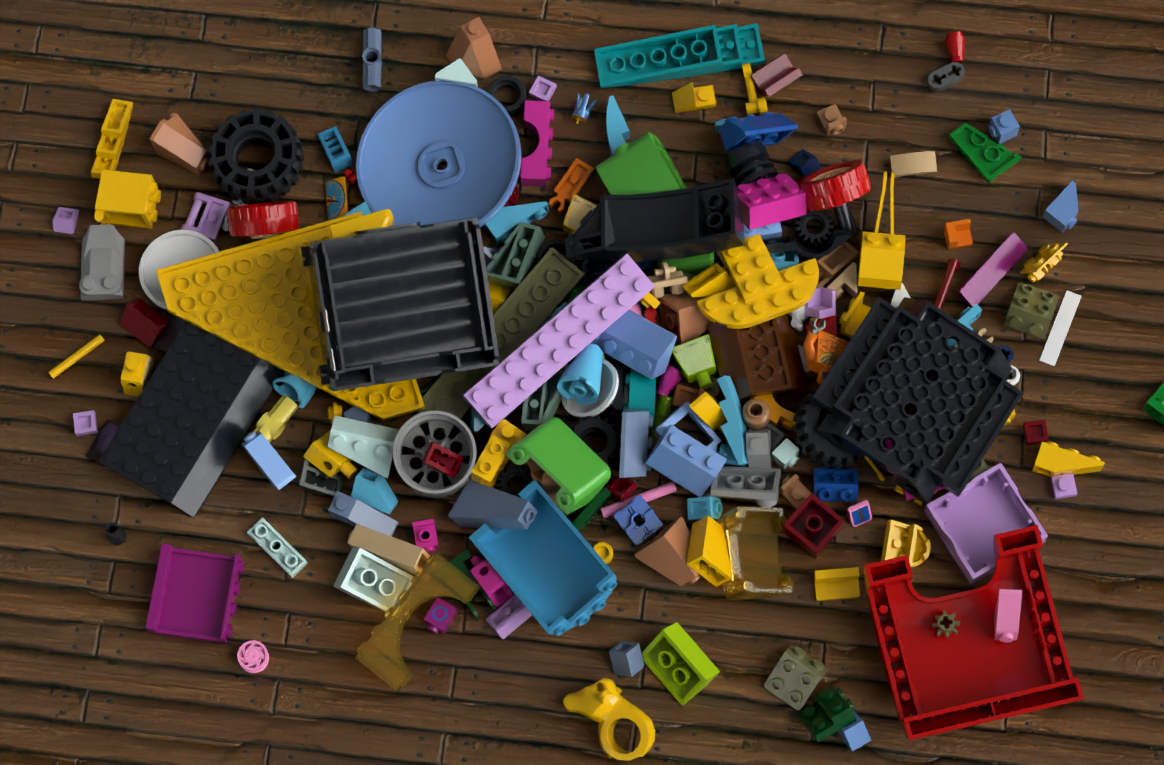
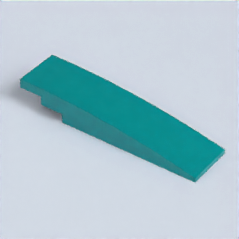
(679, 55)

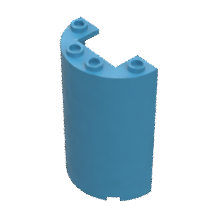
(548, 565)

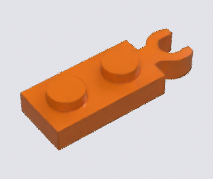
(571, 183)

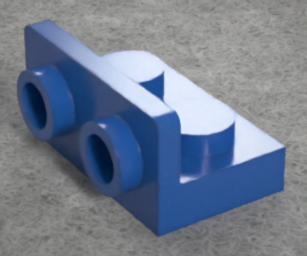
(836, 484)

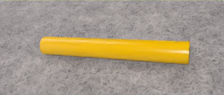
(76, 356)

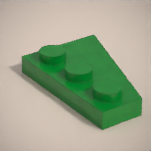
(984, 154)

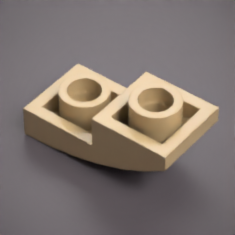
(914, 163)

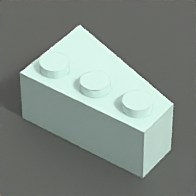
(364, 443)

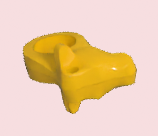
(606, 706)

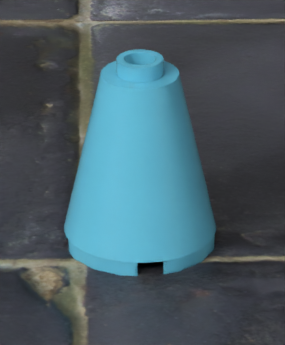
(583, 376)

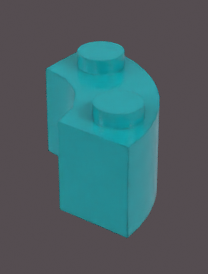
(641, 392)

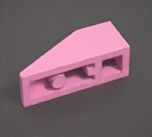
(1007, 615)

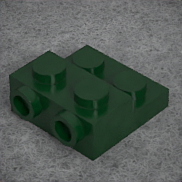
(827, 714)

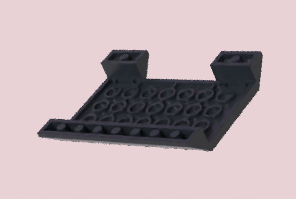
(187, 416)

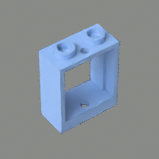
(680, 413)

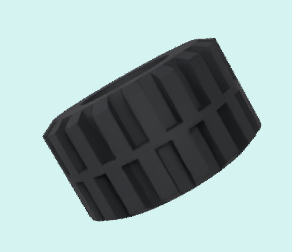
(604, 429)

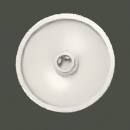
(169, 250)

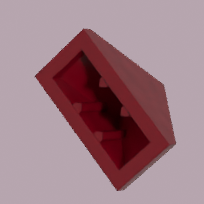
(442, 459)

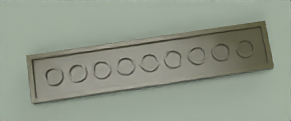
(514, 322)

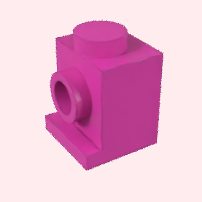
(426, 527)

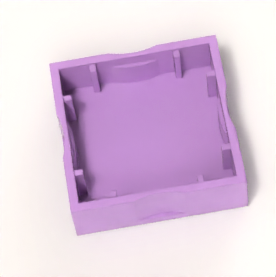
(969, 522)

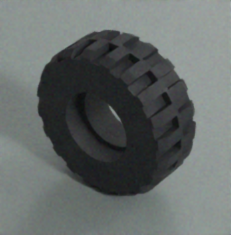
(249, 129)

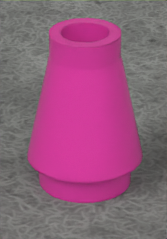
(668, 380)

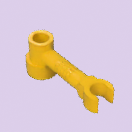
(755, 104)

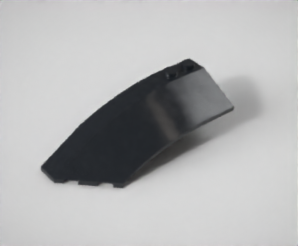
(660, 225)

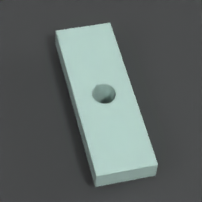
(285, 556)

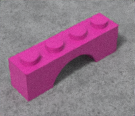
(535, 166)

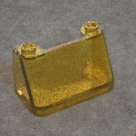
(754, 553)

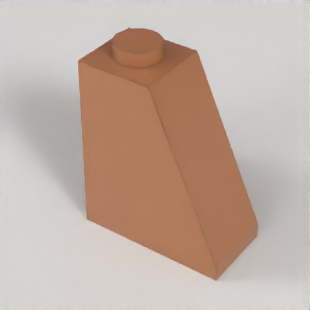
(475, 49)
(179, 145)
(683, 316)
(669, 553)

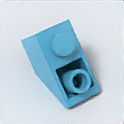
(374, 491)

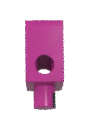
(490, 581)

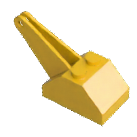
(882, 253)

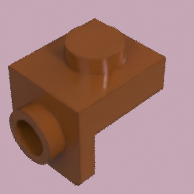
(685, 394)

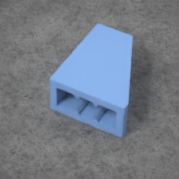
(268, 460)

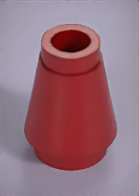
(955, 45)

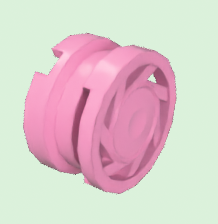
(253, 656)

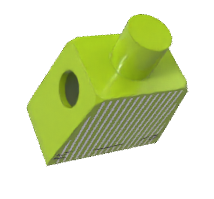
(696, 360)

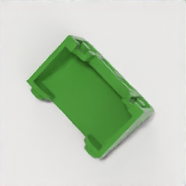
(565, 460)

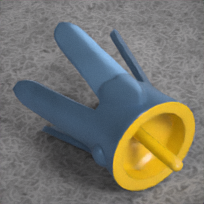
(581, 113)

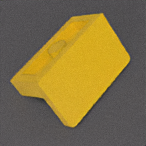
(837, 584)

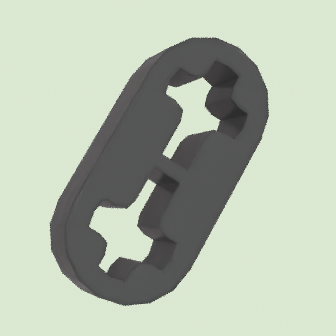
(948, 81)

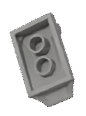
(102, 263)
(748, 484)

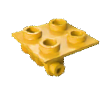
(1048, 257)

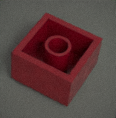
(813, 525)

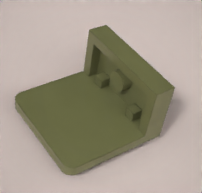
(1031, 310)
(795, 677)

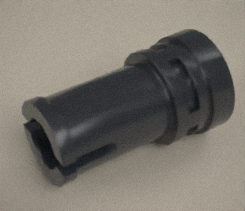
(115, 533)

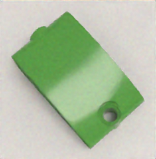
(640, 168)

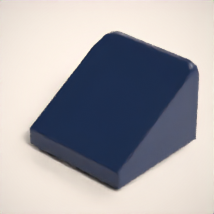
(804, 163)

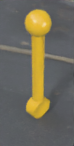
(880, 475)

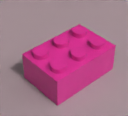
(770, 201)

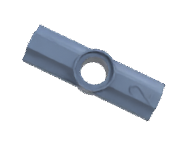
(372, 49)

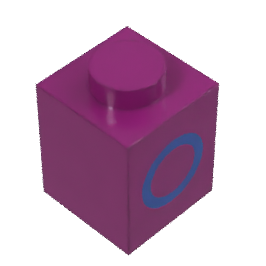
(440, 616)

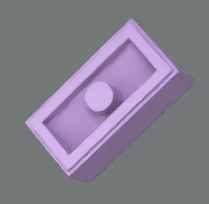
(508, 617)

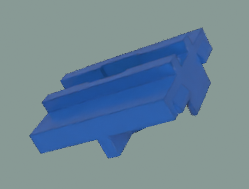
(626, 522)

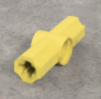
(273, 422)

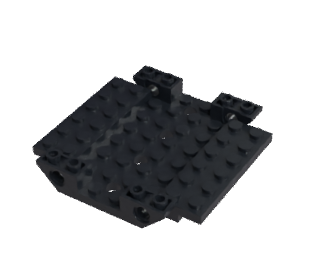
(887, 370)

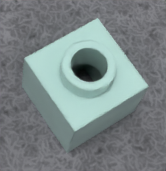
(785, 454)

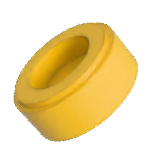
(605, 551)

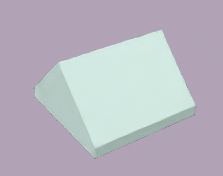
(457, 73)

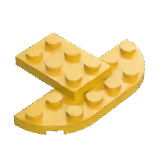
(761, 289)

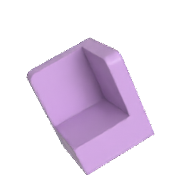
(822, 303)

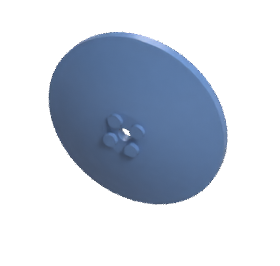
(433, 126)

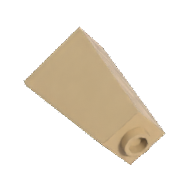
(390, 549)

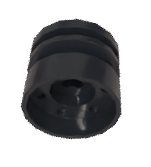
(750, 164)

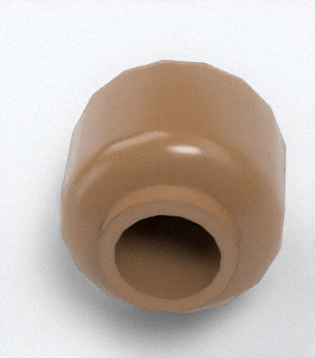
(756, 414)

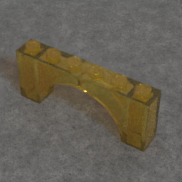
(383, 649)

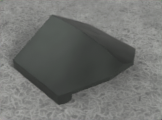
(318, 482)

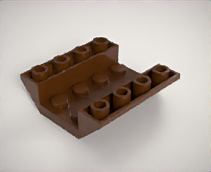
(759, 358)

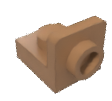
(832, 120)
(794, 491)

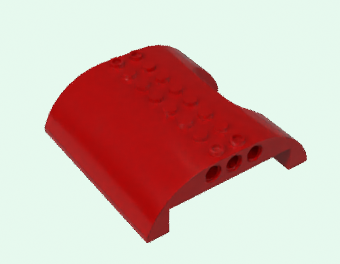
(970, 676)

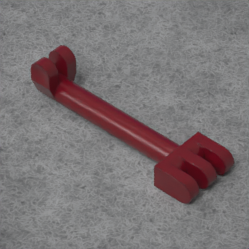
(952, 266)

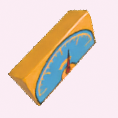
(336, 198)

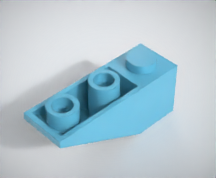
(509, 218)

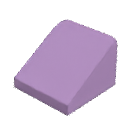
(65, 220)

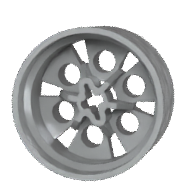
(412, 430)

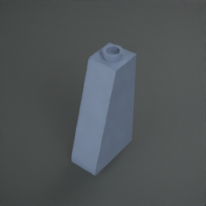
(491, 506)

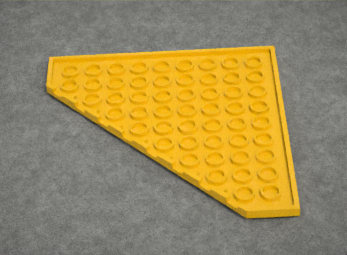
(265, 305)

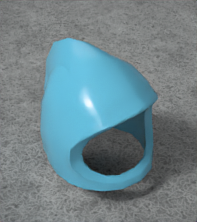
(295, 388)

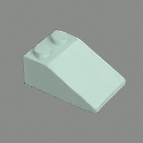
(372, 579)

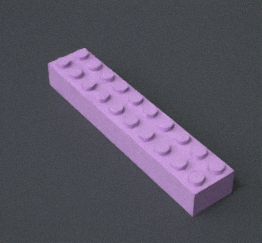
(558, 341)

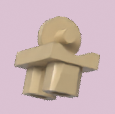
(666, 277)

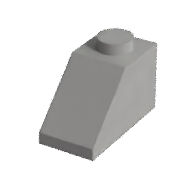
(759, 448)

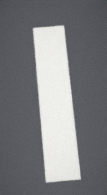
(1060, 328)

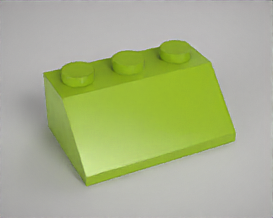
(679, 663)

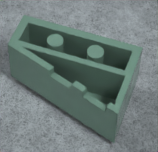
(516, 257)
(542, 402)

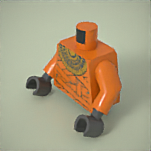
(821, 349)

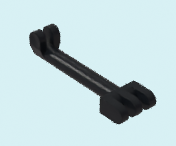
(619, 397)

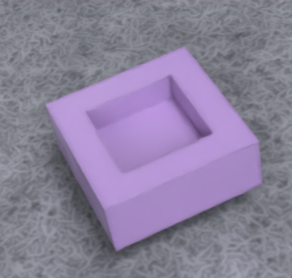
(542, 89)
(85, 423)
(1064, 486)

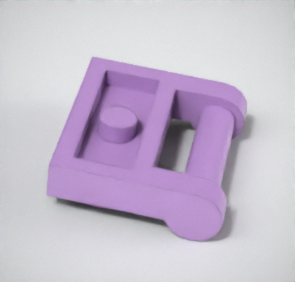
(212, 217)

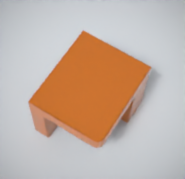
(958, 234)

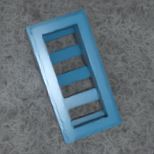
(340, 160)

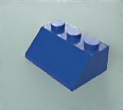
(766, 128)

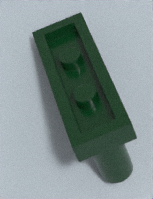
(592, 509)

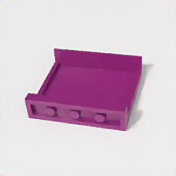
(194, 594)

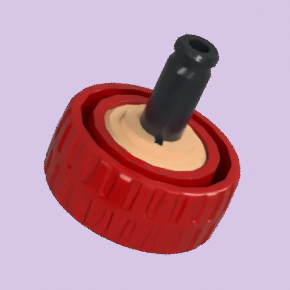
(835, 188)
(262, 219)

